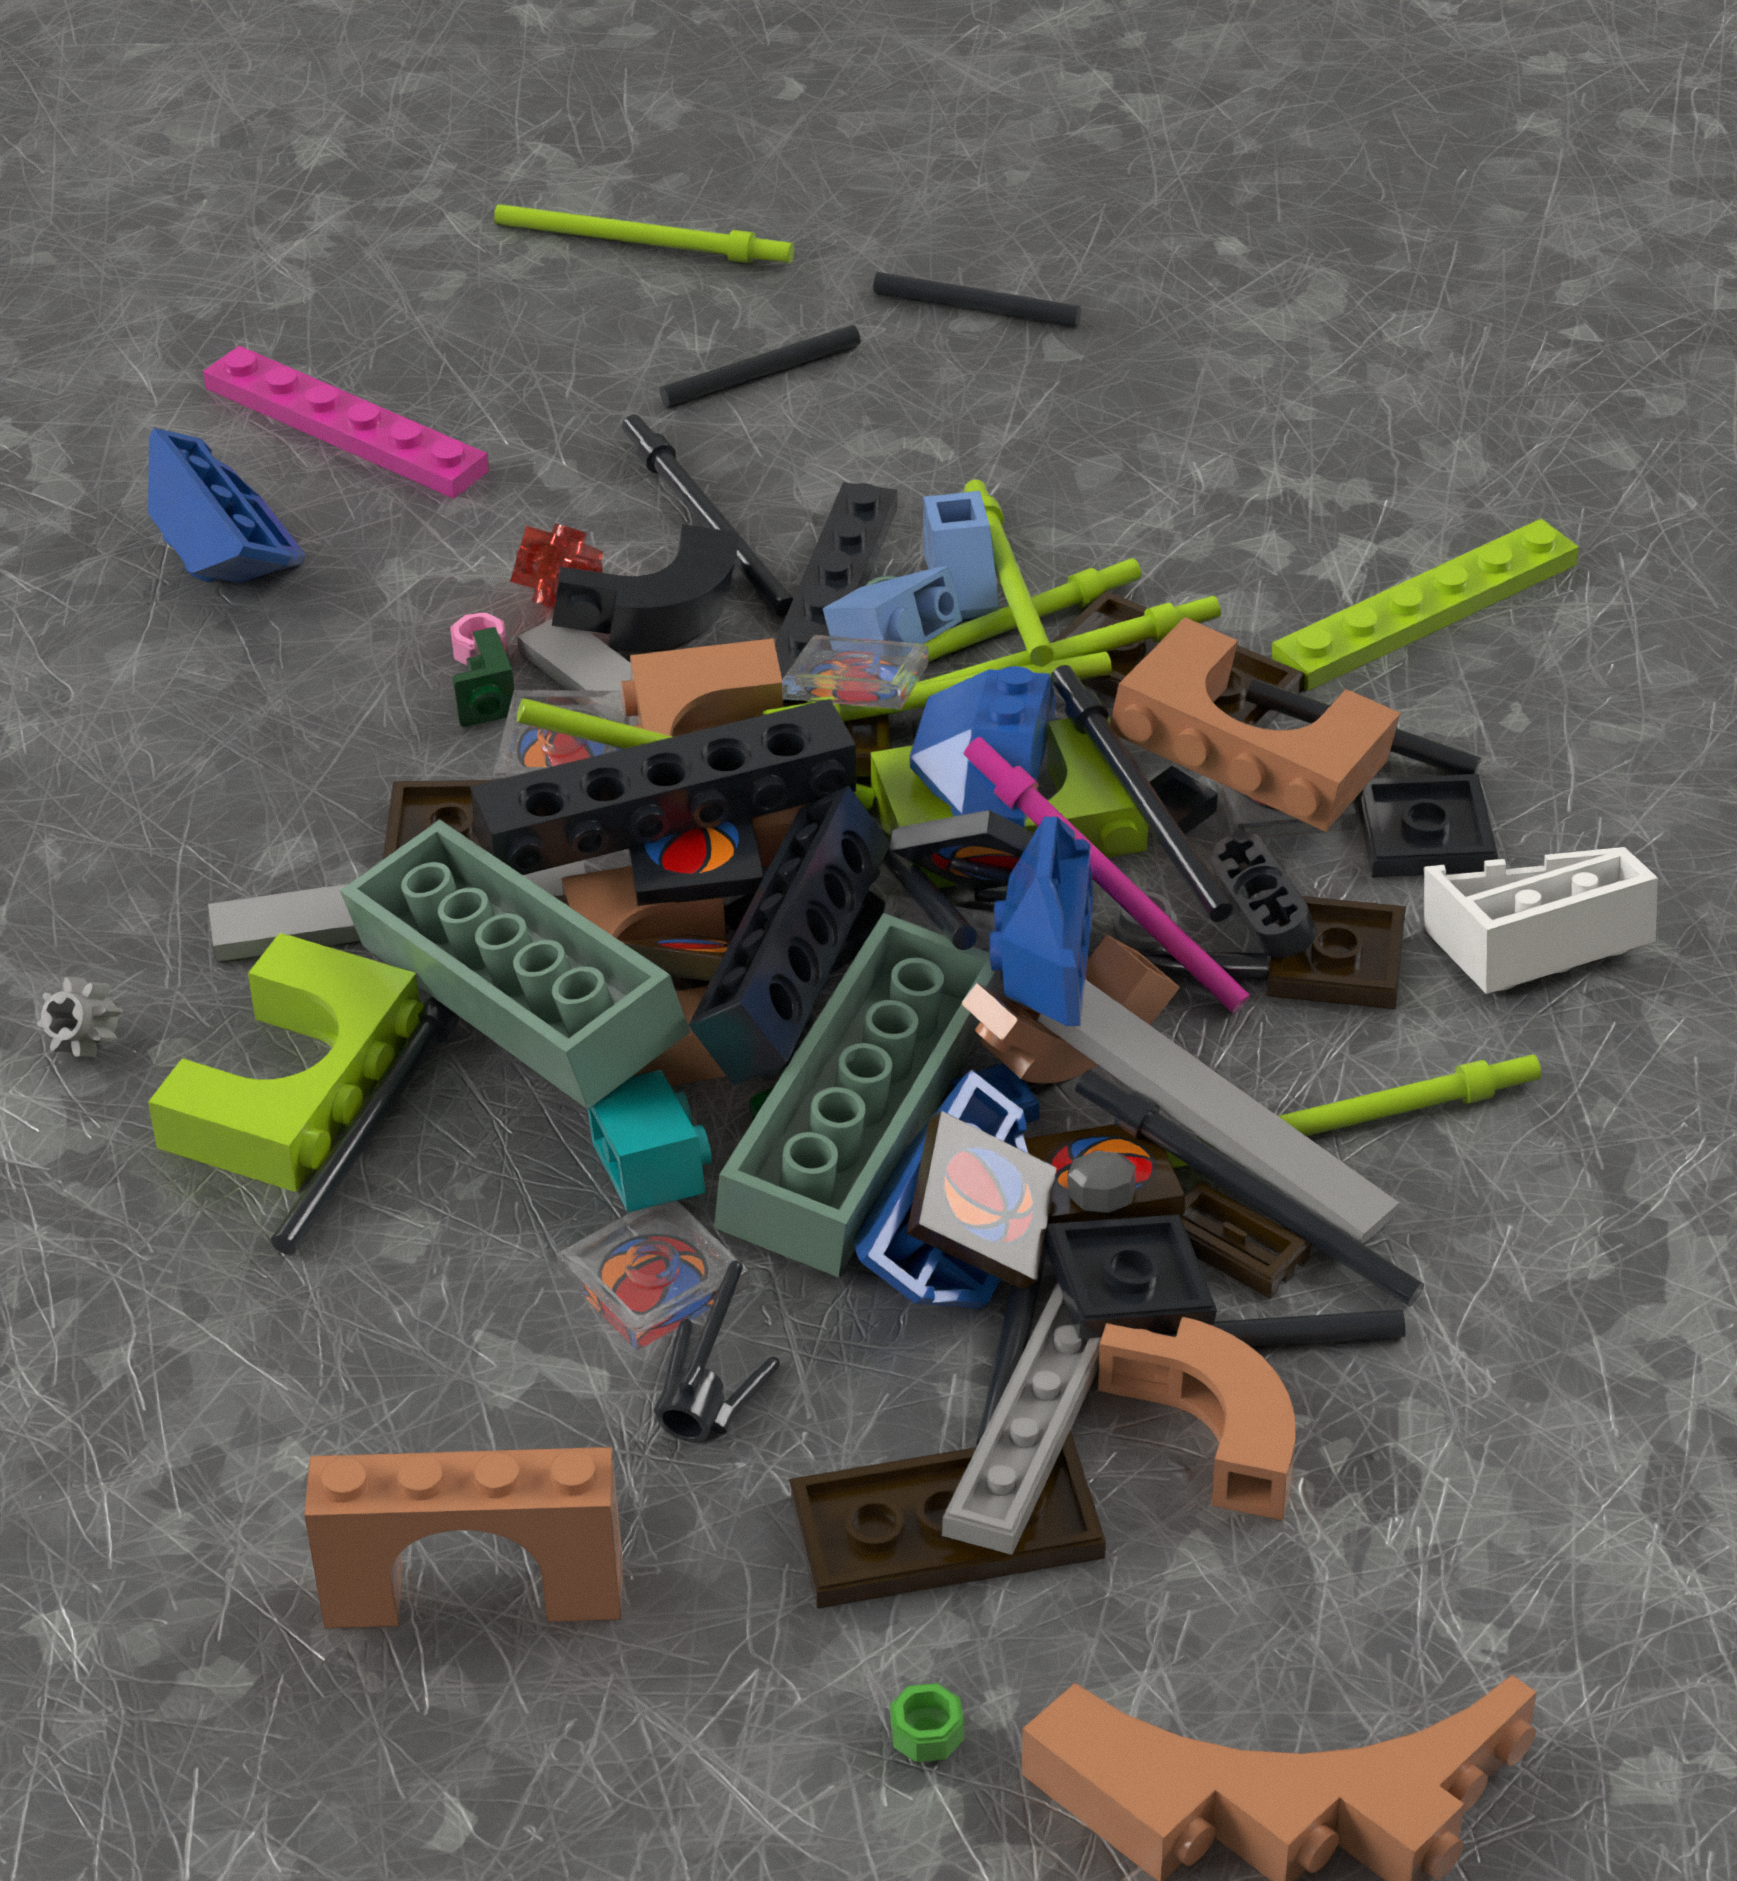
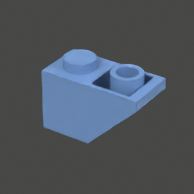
(960, 537)
(898, 609)

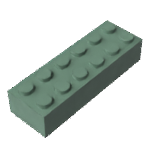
(516, 963)
(854, 1096)

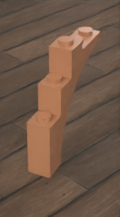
(1281, 1812)

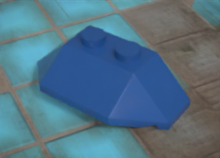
(213, 514)
(1002, 707)
(1047, 924)
(914, 1266)

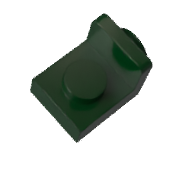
(488, 686)

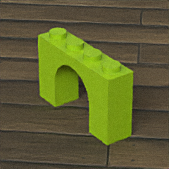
(1085, 787)
(288, 1123)

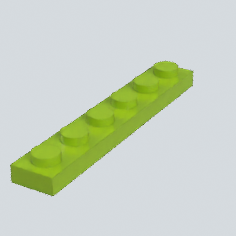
(1426, 603)

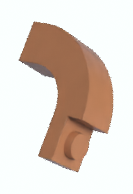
(1036, 1052)
(1224, 1388)

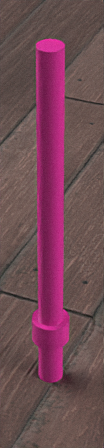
(1020, 792)

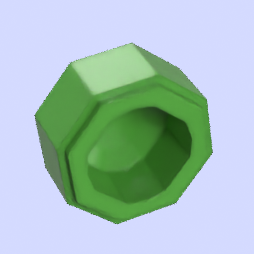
(926, 1722)

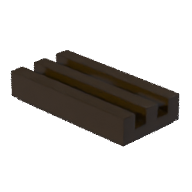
(1228, 1246)

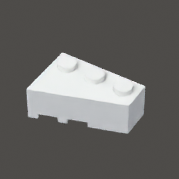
(1540, 918)

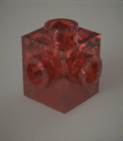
(543, 555)

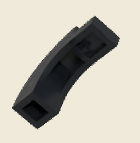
(655, 607)

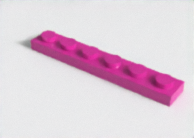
(347, 421)

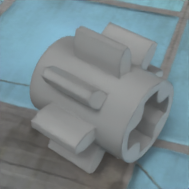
(79, 1017)

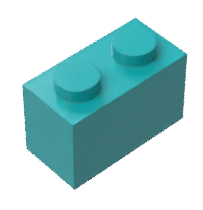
(649, 1142)

